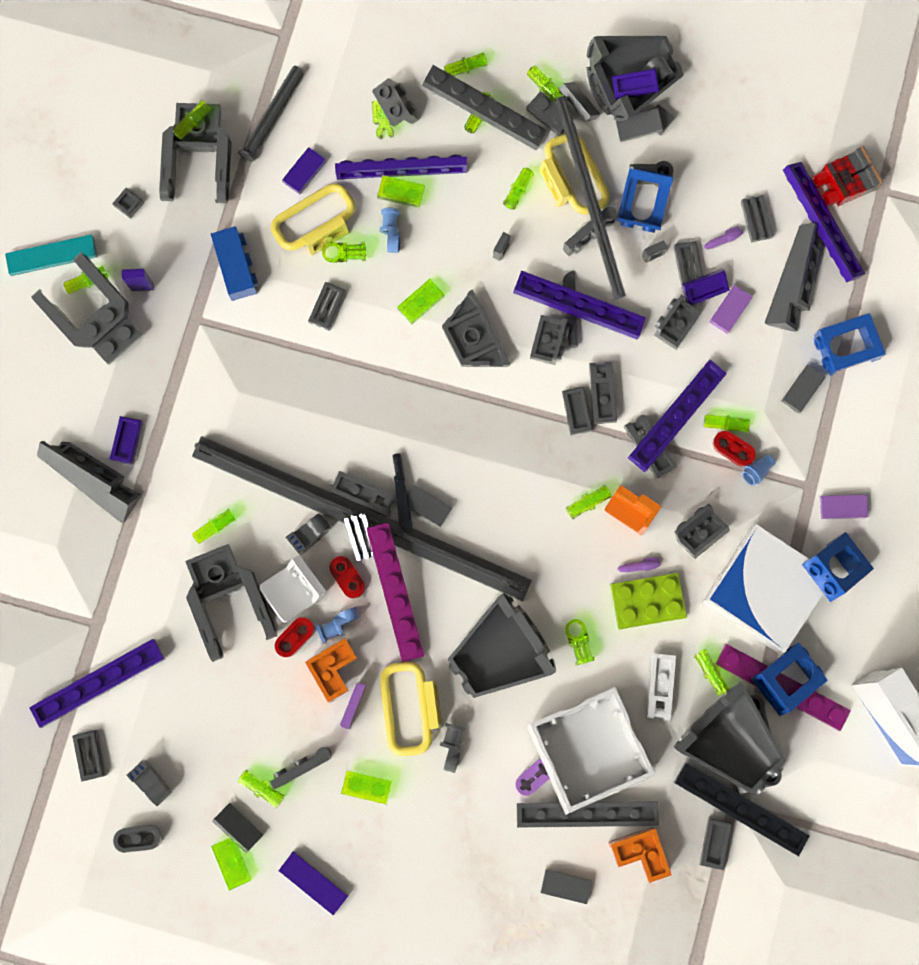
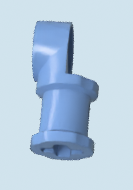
(389, 228)
(334, 627)

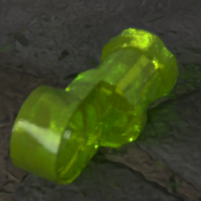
(345, 252)
(578, 642)

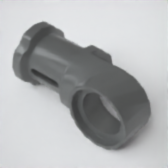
(452, 741)

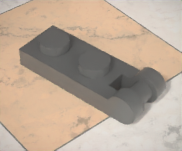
(577, 241)
(603, 393)
(664, 462)
(362, 493)
(301, 767)

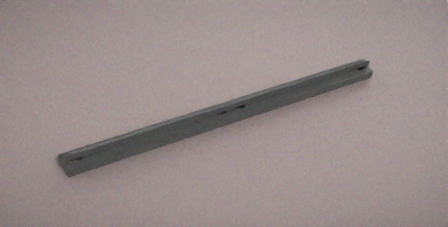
(334, 507)

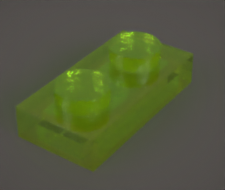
(401, 191)
(420, 301)
(366, 787)
(231, 863)

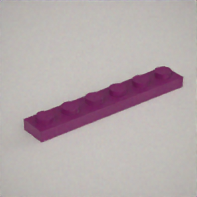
(395, 592)
(815, 705)

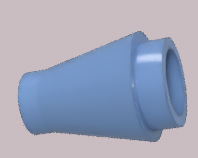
(756, 471)

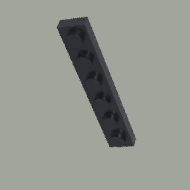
(741, 809)

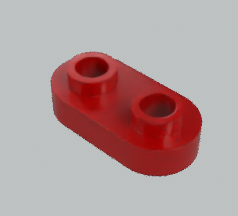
(734, 447)
(347, 577)
(295, 638)

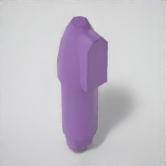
(729, 236)
(646, 564)

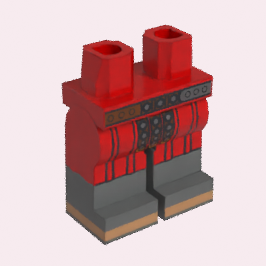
(848, 178)

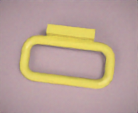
(558, 183)
(329, 231)
(428, 704)

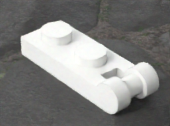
(661, 686)

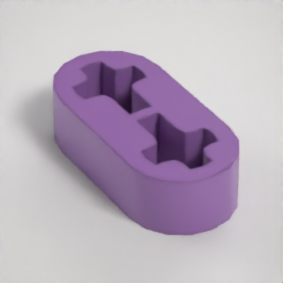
(527, 774)

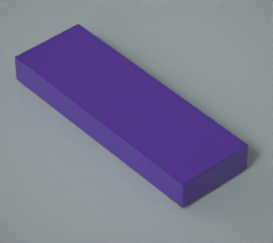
(313, 883)

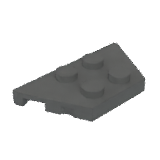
(473, 336)

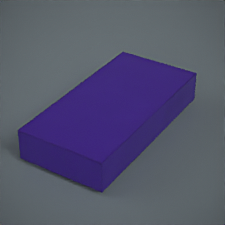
(635, 84)
(304, 170)
(137, 280)
(705, 287)
(126, 440)

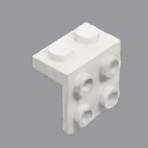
(292, 589)

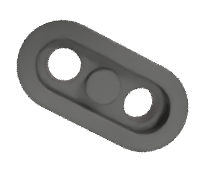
(138, 838)

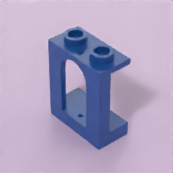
(655, 220)
(833, 363)
(850, 558)
(774, 692)

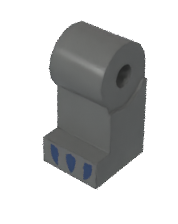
(309, 534)
(149, 782)

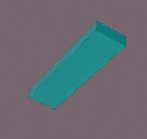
(49, 255)

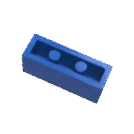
(234, 263)

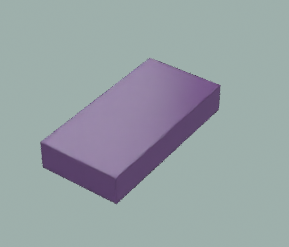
(730, 309)
(843, 507)
(353, 705)

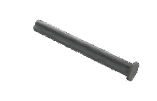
(271, 113)

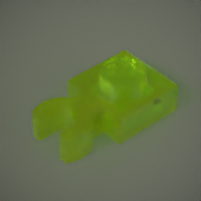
(380, 118)

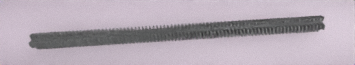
(590, 198)

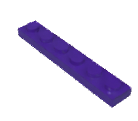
(396, 168)
(826, 225)
(579, 305)
(677, 416)
(97, 683)

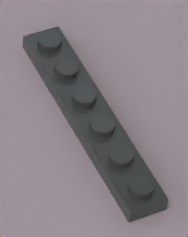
(484, 107)
(593, 815)

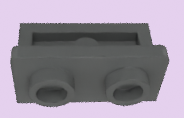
(395, 103)
(677, 323)
(548, 340)
(700, 531)

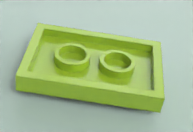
(648, 601)

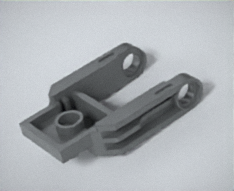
(204, 138)
(107, 329)
(216, 576)

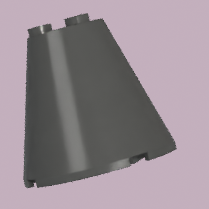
(626, 55)
(501, 651)
(734, 742)

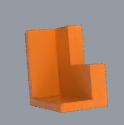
(632, 510)
(325, 669)
(645, 847)

